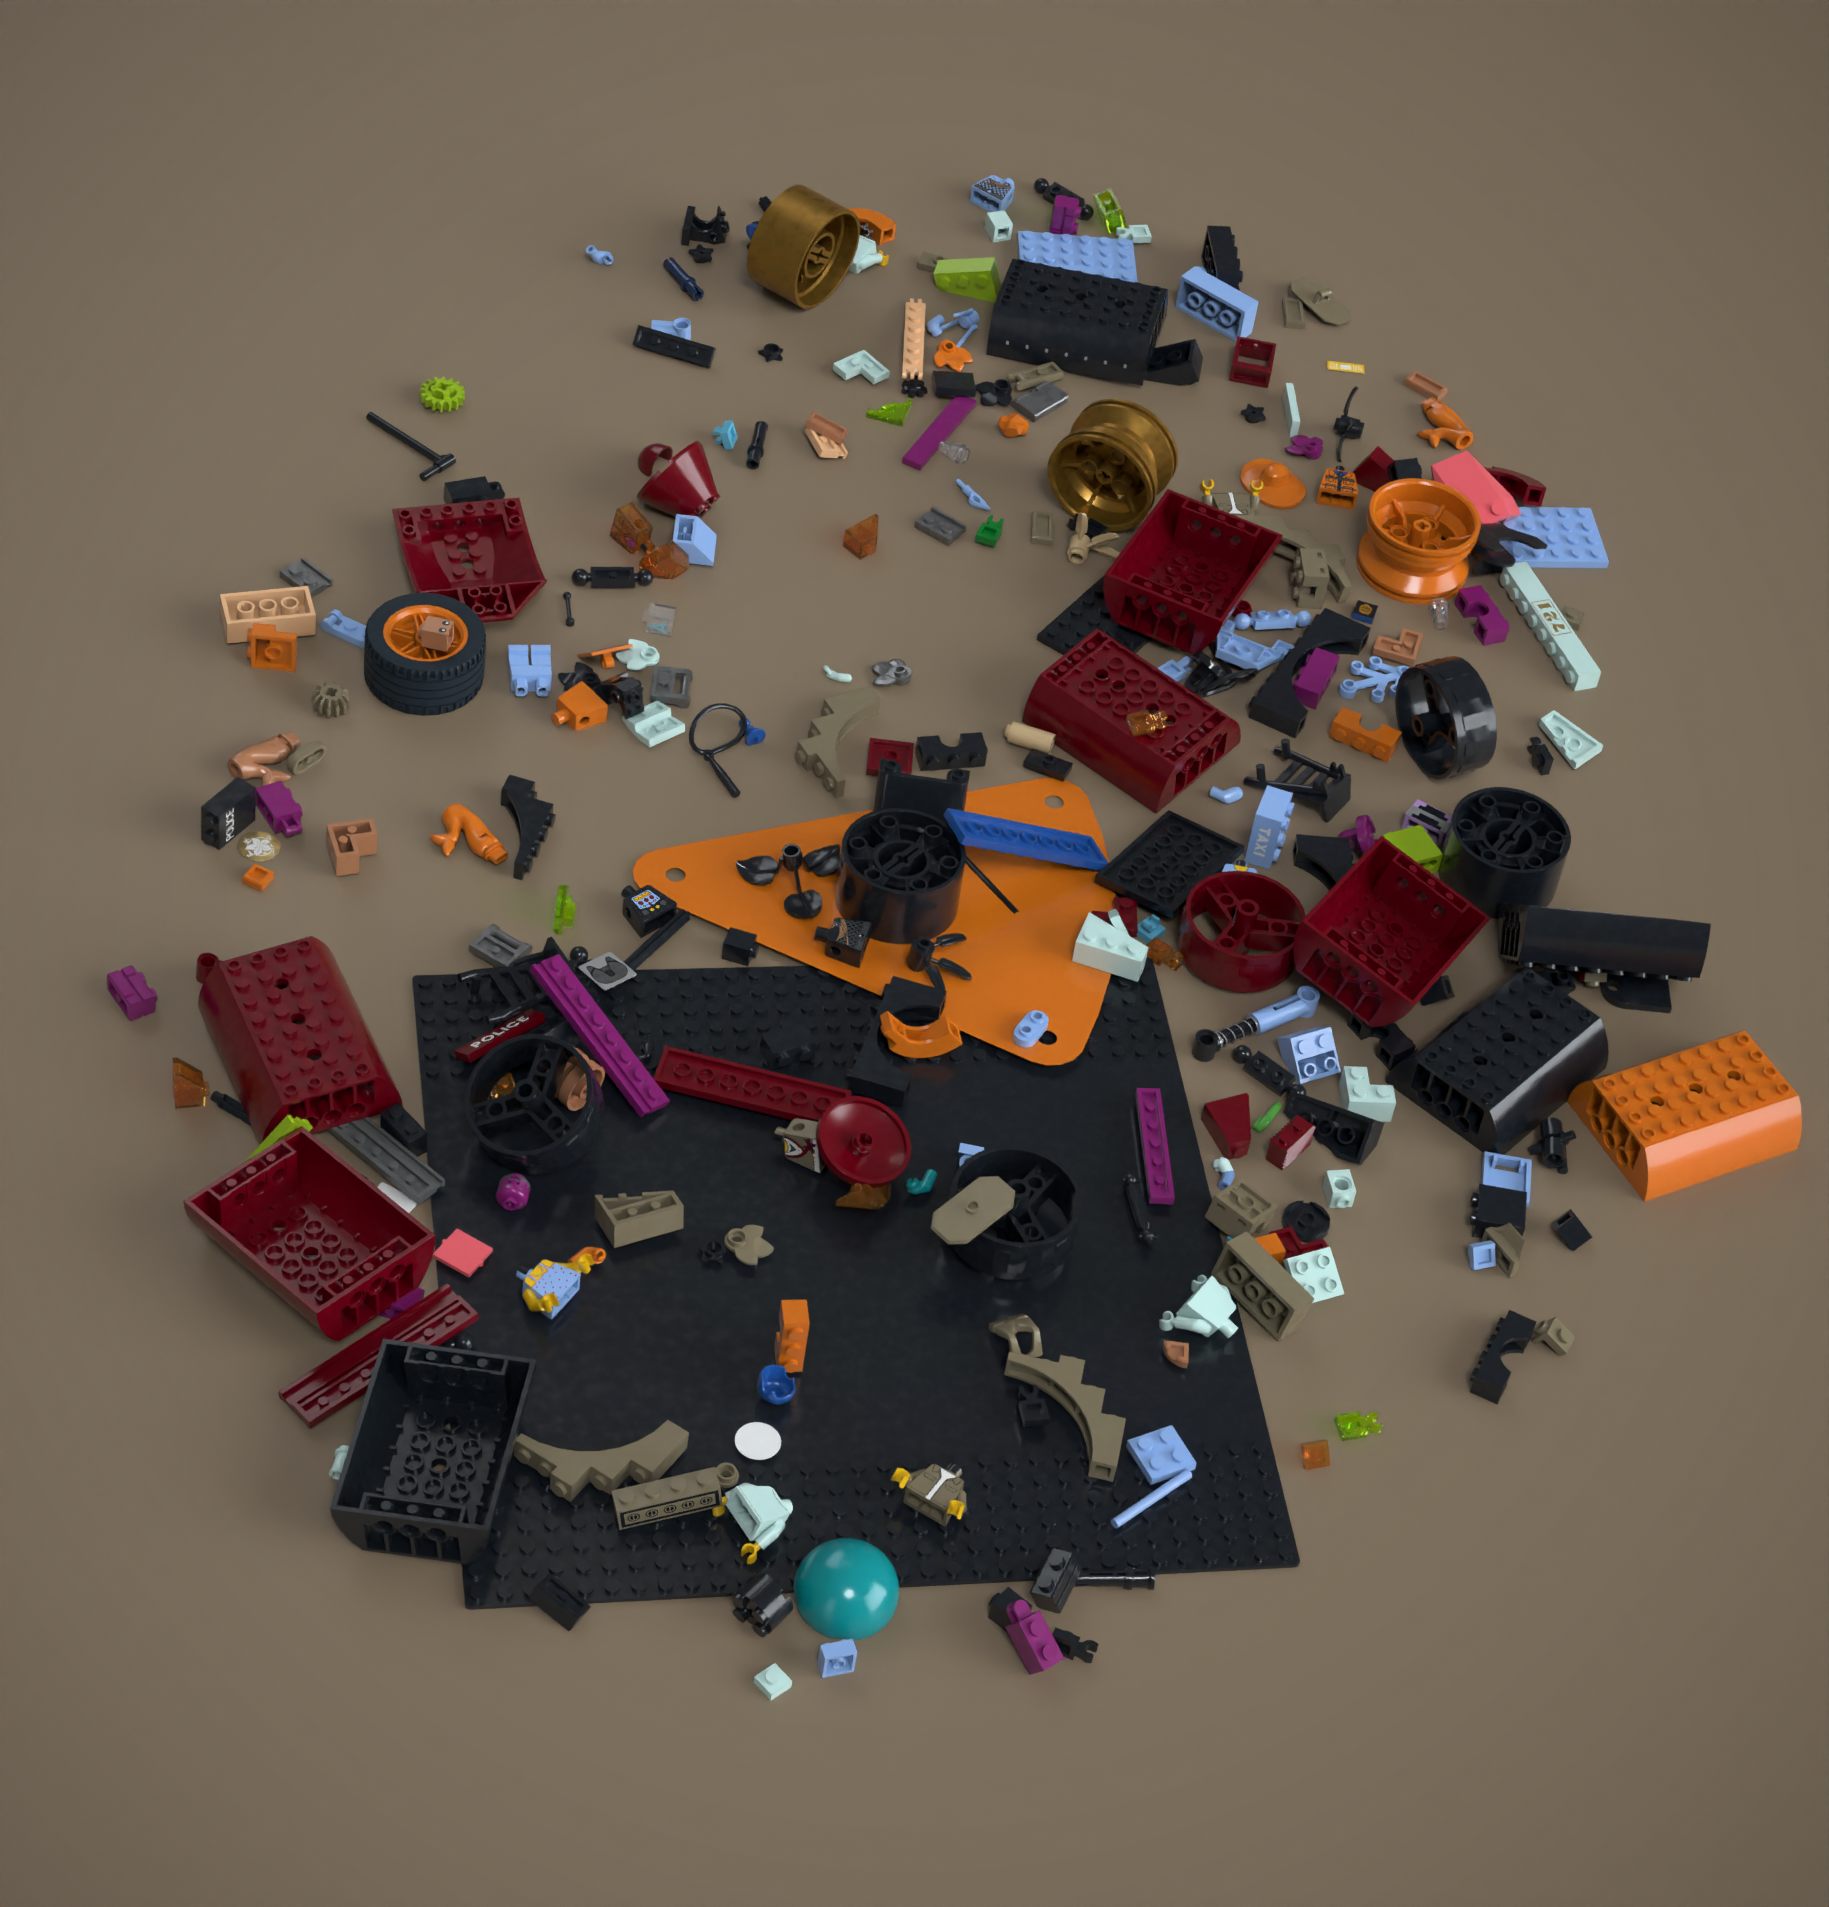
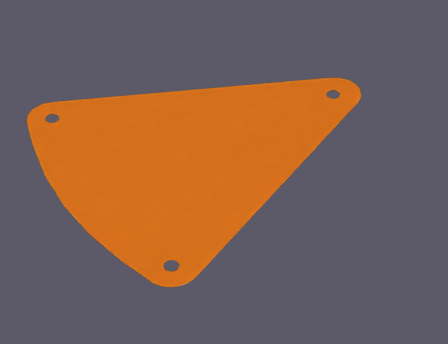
(1014, 958)

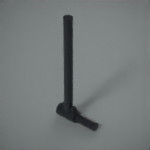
(440, 462)

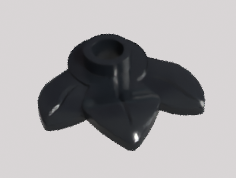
(995, 392)
(581, 673)

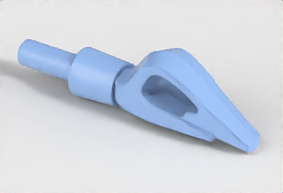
(974, 499)

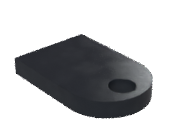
(1637, 993)

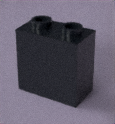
(1496, 1208)

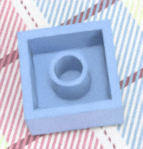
(837, 1658)

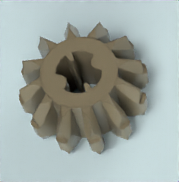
(331, 700)

